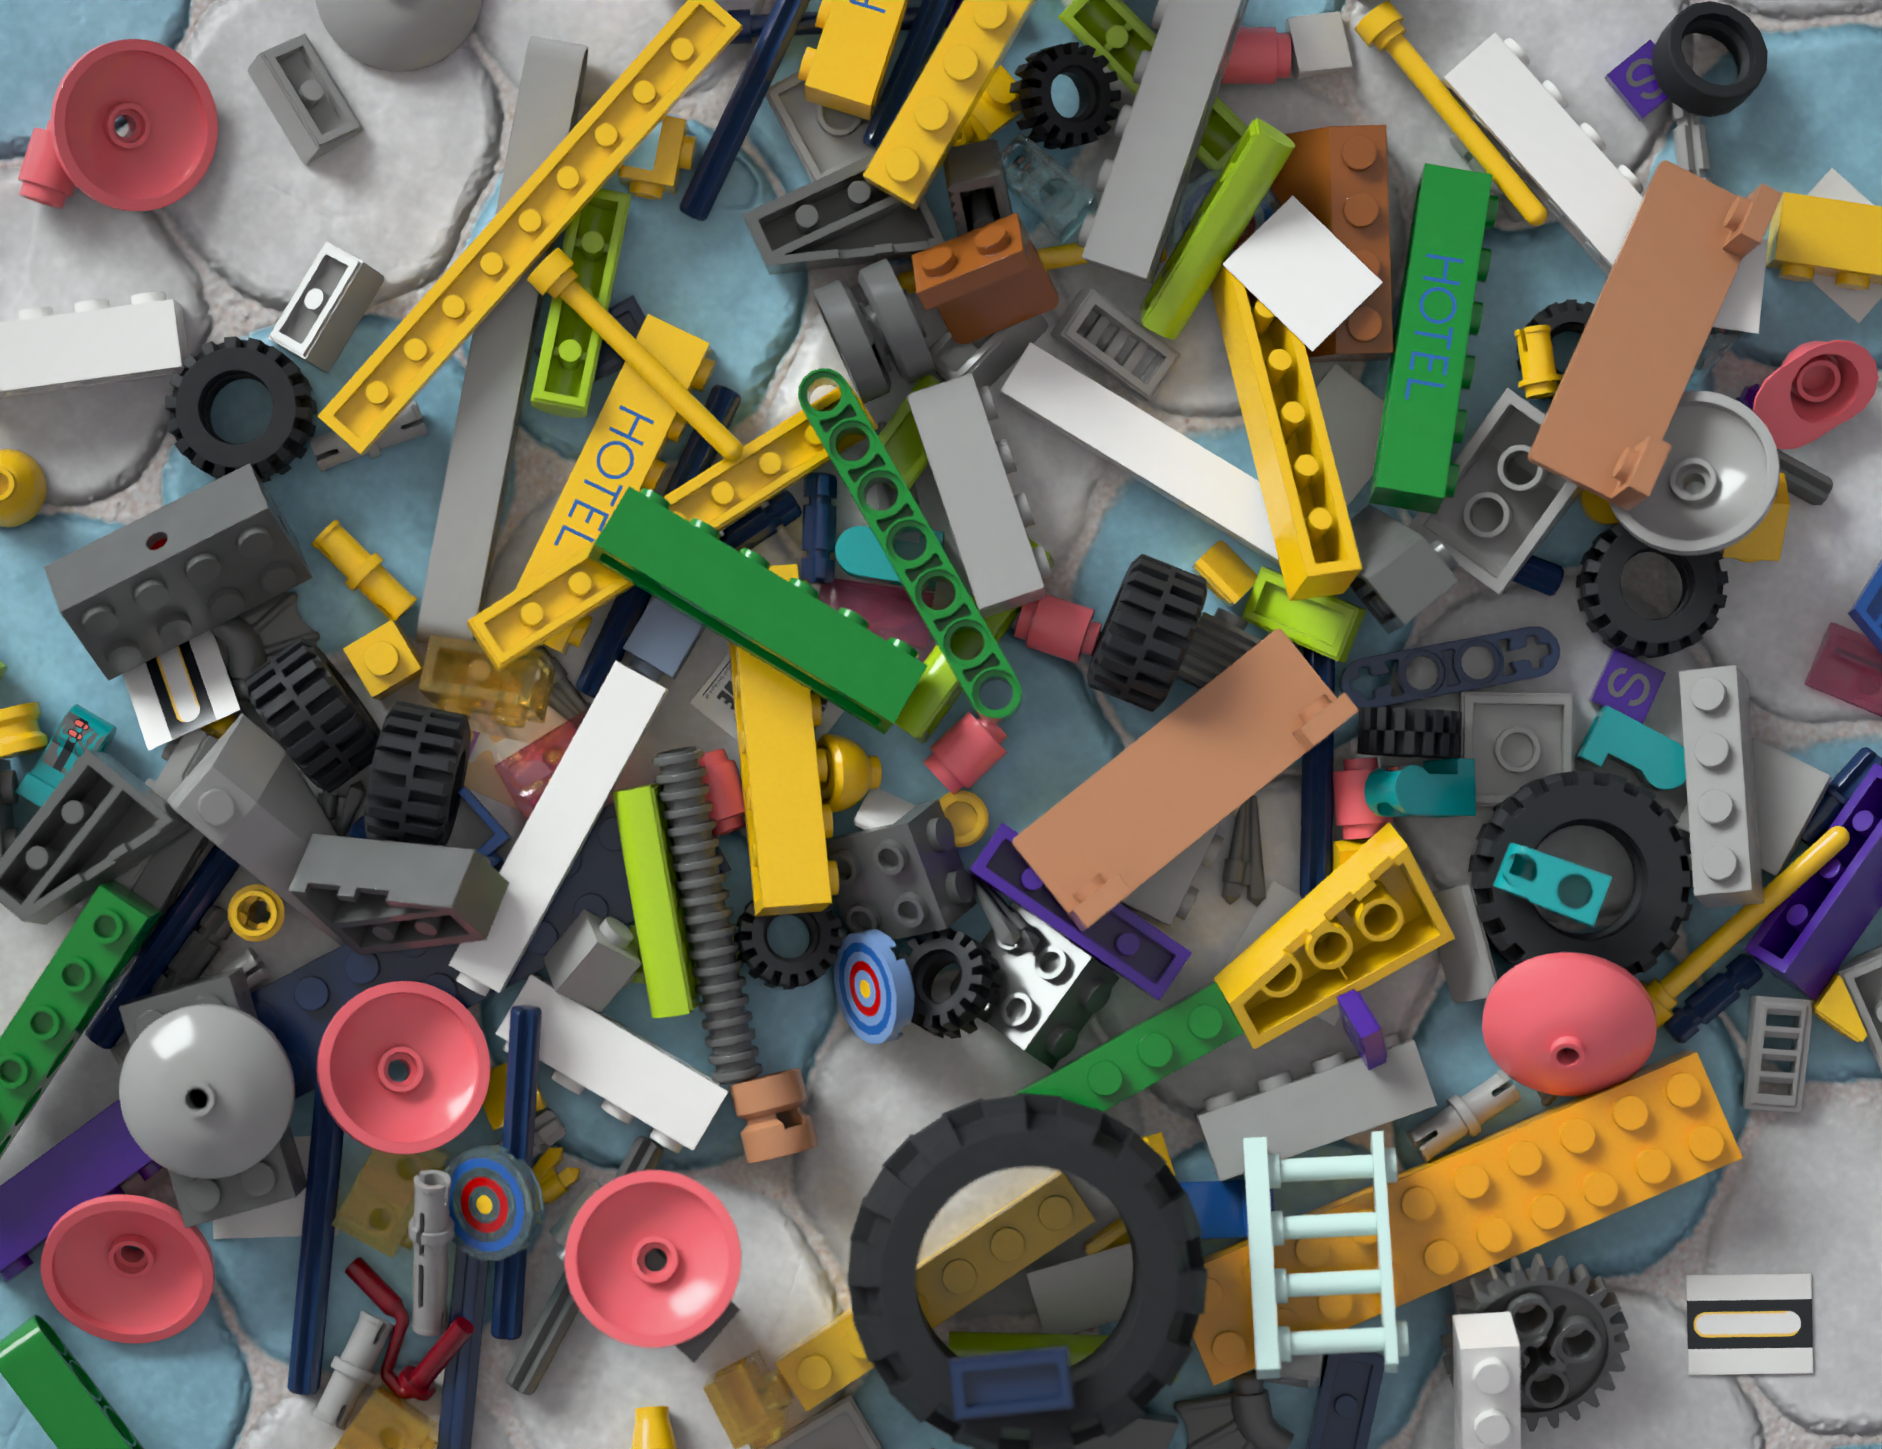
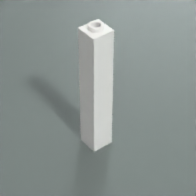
(1141, 447)
(561, 825)

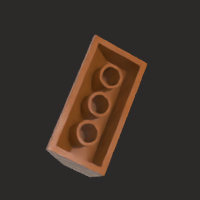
(1344, 184)

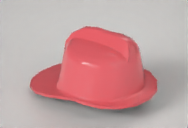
(1815, 391)

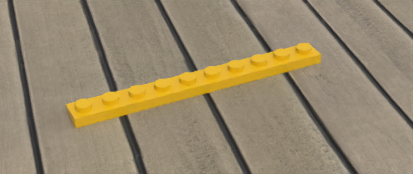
(529, 223)

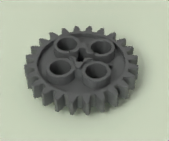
(1576, 1362)

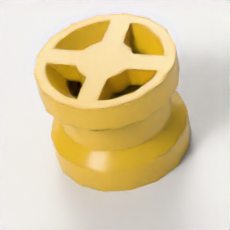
(21, 730)

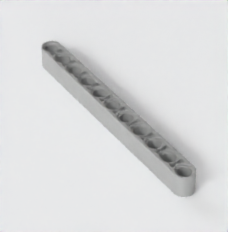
(497, 366)

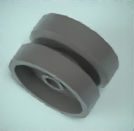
(871, 332)

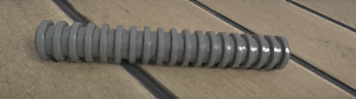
(707, 915)

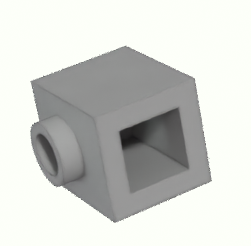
(592, 960)

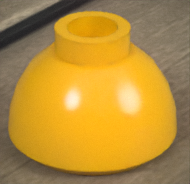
(21, 487)
(848, 772)

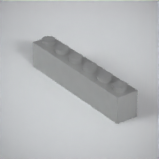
(1160, 135)

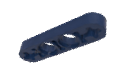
(1448, 661)

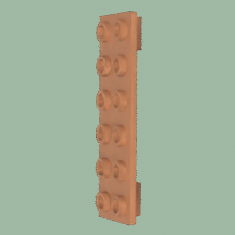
(1648, 334)
(1181, 778)

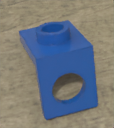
(501, 836)
(1221, 1207)

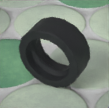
(1738, 36)

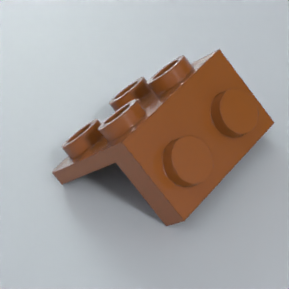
(984, 280)

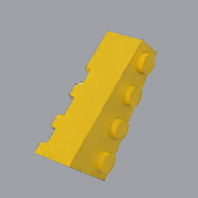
(1338, 938)

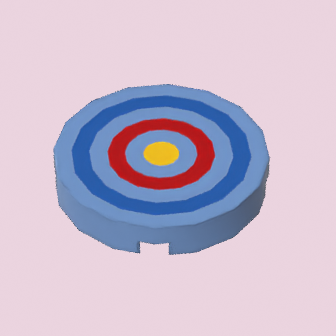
(873, 987)

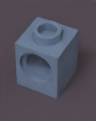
(662, 640)

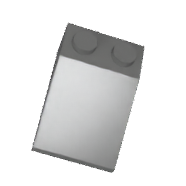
(1500, 498)

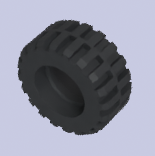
(1626, 814)

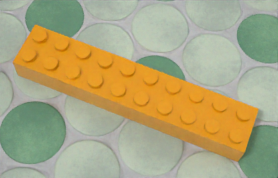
(1487, 1203)

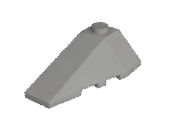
(255, 808)

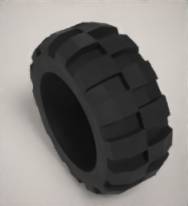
(1014, 1133)

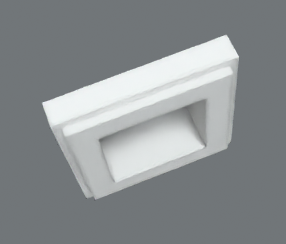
(1318, 44)
(881, 809)

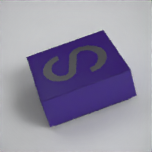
(1636, 82)
(1627, 685)
(1362, 1029)

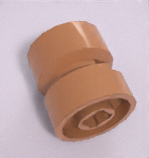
(773, 1115)

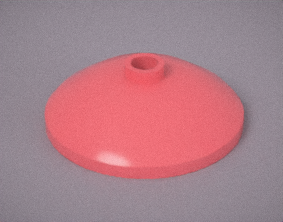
(168, 120)
(1574, 1005)
(442, 1057)
(610, 1250)
(123, 1290)

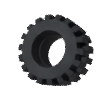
(204, 379)
(1624, 628)
(1147, 632)
(314, 714)
(417, 775)

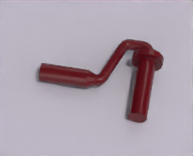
(412, 1381)

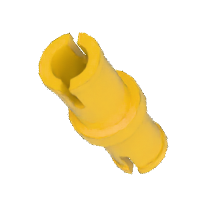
(364, 571)

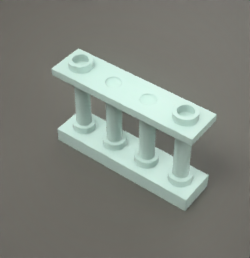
(1273, 1285)

